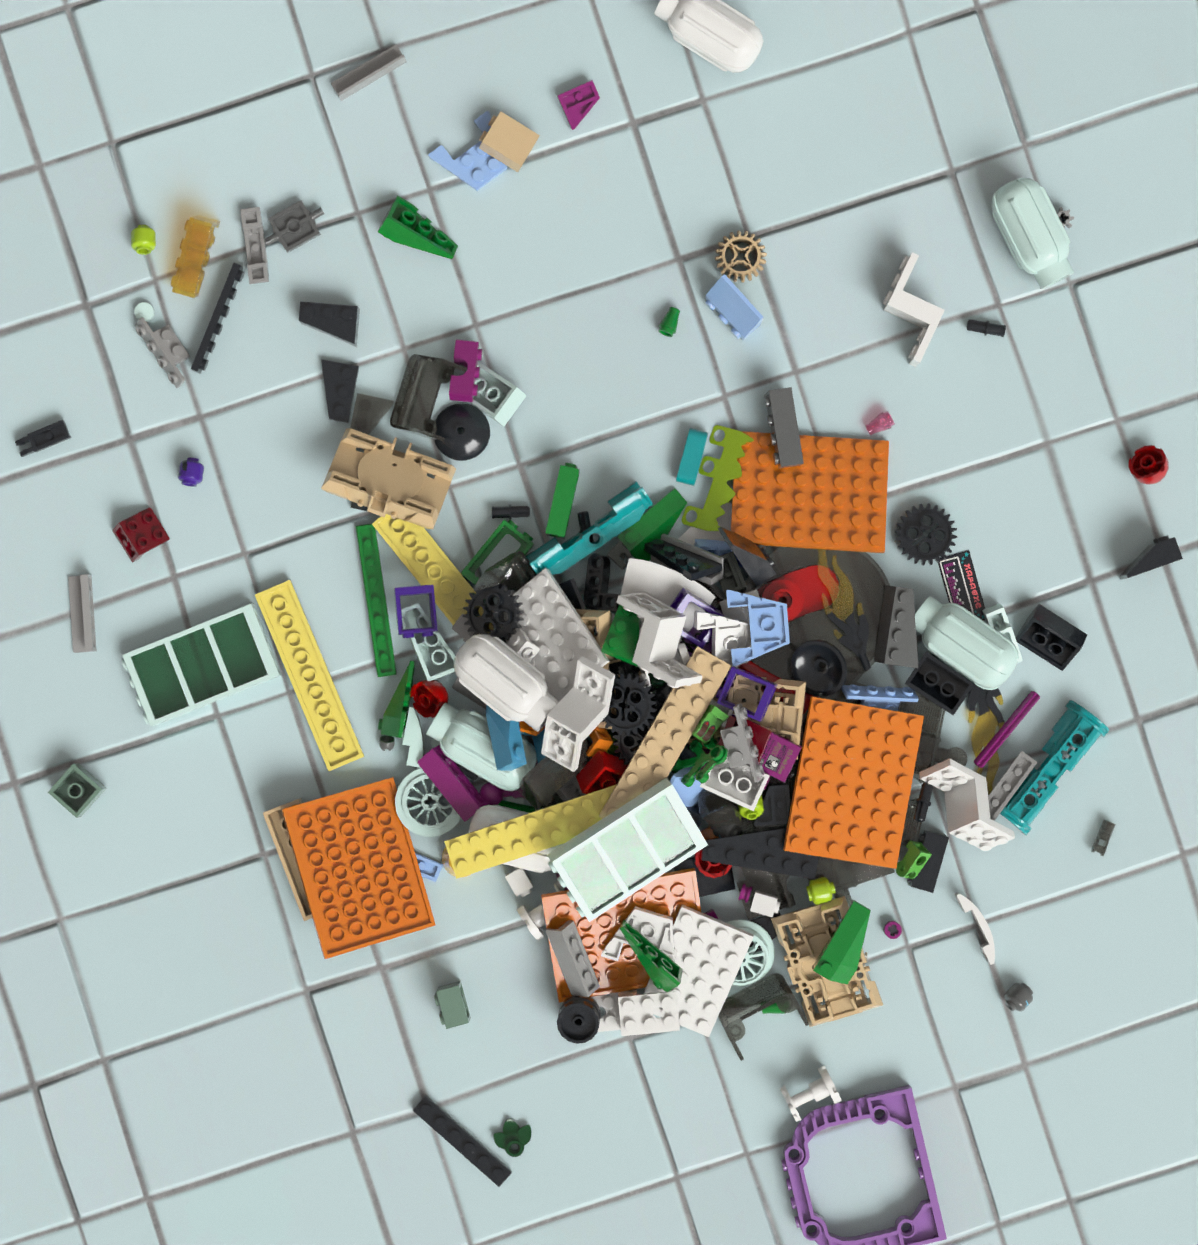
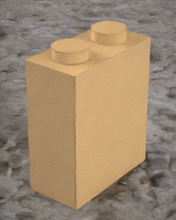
(508, 141)

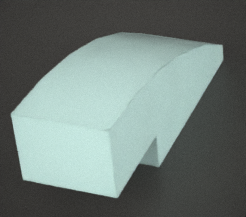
(997, 618)
(414, 738)

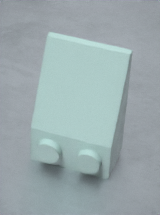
(496, 395)

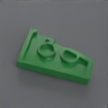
(622, 636)

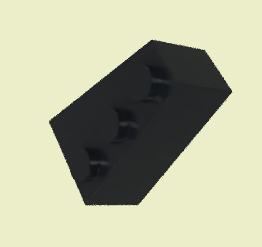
(332, 319)

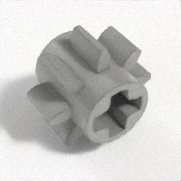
(1065, 215)

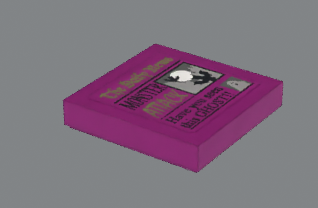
(779, 756)

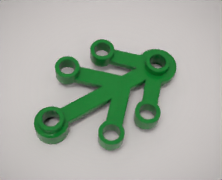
(716, 756)

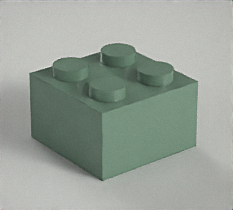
(77, 790)
(452, 1004)

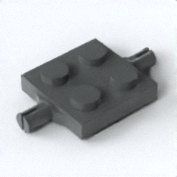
(294, 226)

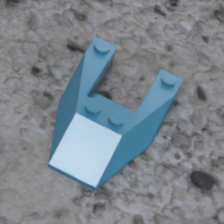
(508, 742)

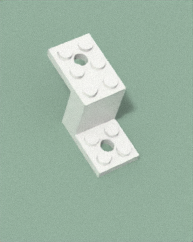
(913, 309)
(659, 639)
(578, 714)
(967, 805)
(634, 1012)

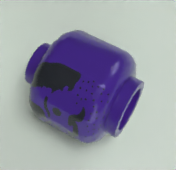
(190, 472)

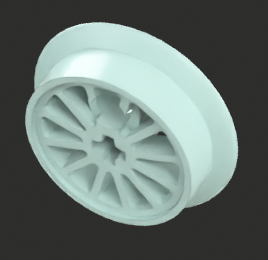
(412, 823)
(762, 939)

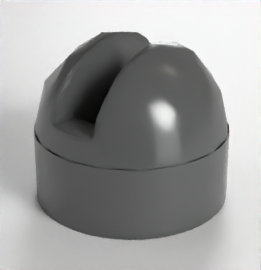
(386, 742)

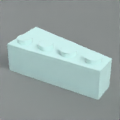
(431, 651)

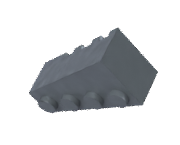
(783, 427)
(897, 629)

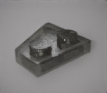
(369, 412)

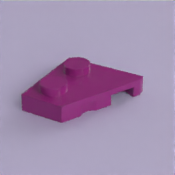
(578, 102)

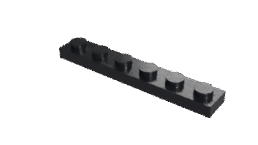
(221, 310)
(462, 1141)

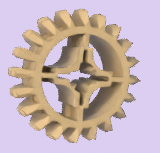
(753, 245)

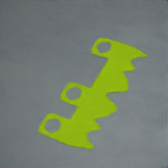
(724, 469)

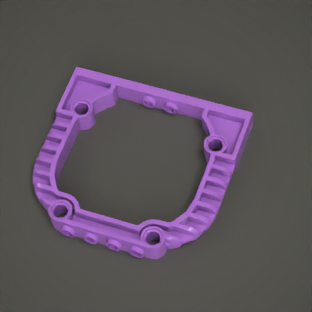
(898, 1107)

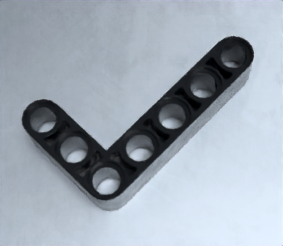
(601, 591)

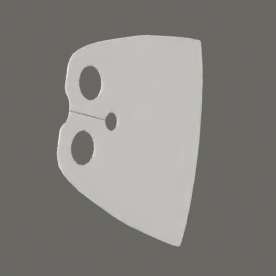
(664, 586)

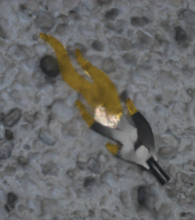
(842, 611)
(985, 726)

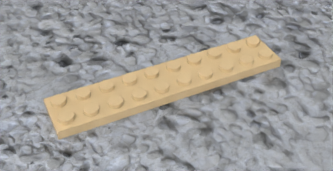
(669, 731)

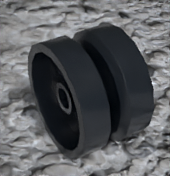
(578, 1019)

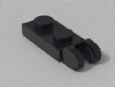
(44, 438)

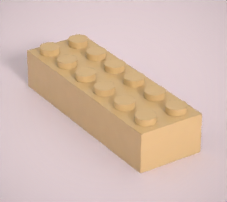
(280, 836)

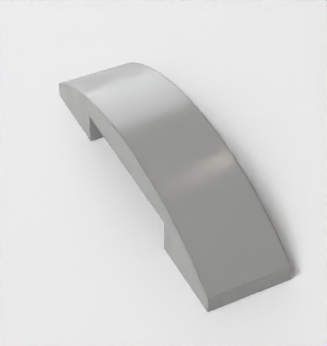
(255, 245)

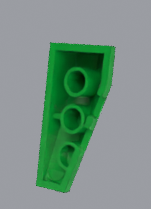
(410, 229)
(653, 524)
(396, 714)
(843, 950)
(659, 966)

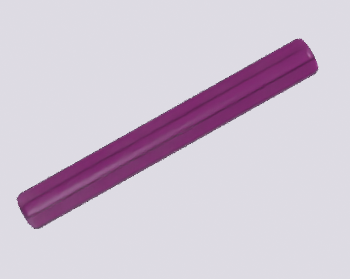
(1006, 729)

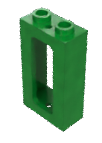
(562, 501)
(503, 529)

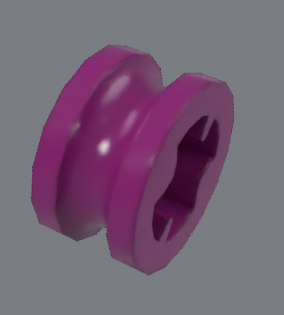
(745, 893)
(887, 932)

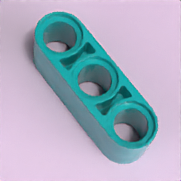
(692, 456)

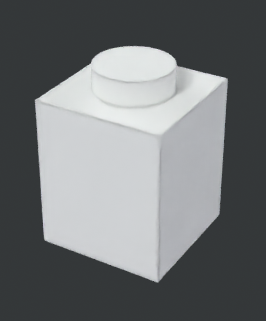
(519, 882)
(765, 903)

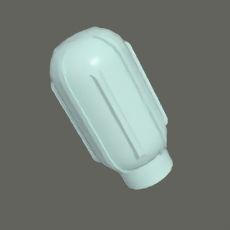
(1032, 230)
(966, 643)
(467, 741)

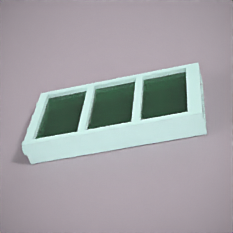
(201, 665)
(626, 850)

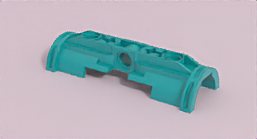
(627, 510)
(1074, 721)

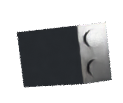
(1162, 552)
(754, 560)
(706, 884)

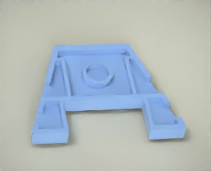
(473, 166)
(767, 625)

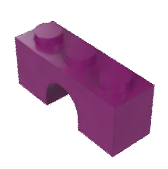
(463, 386)

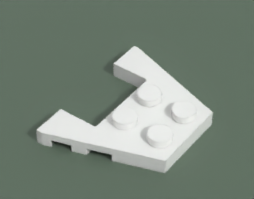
(726, 634)
(651, 925)

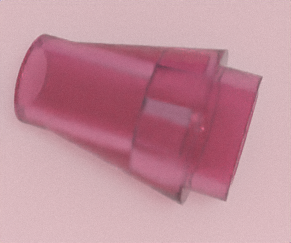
(880, 423)

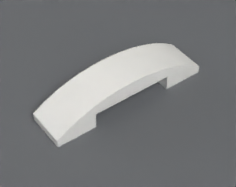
(987, 948)

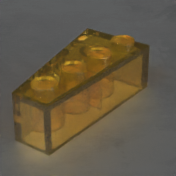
(194, 255)

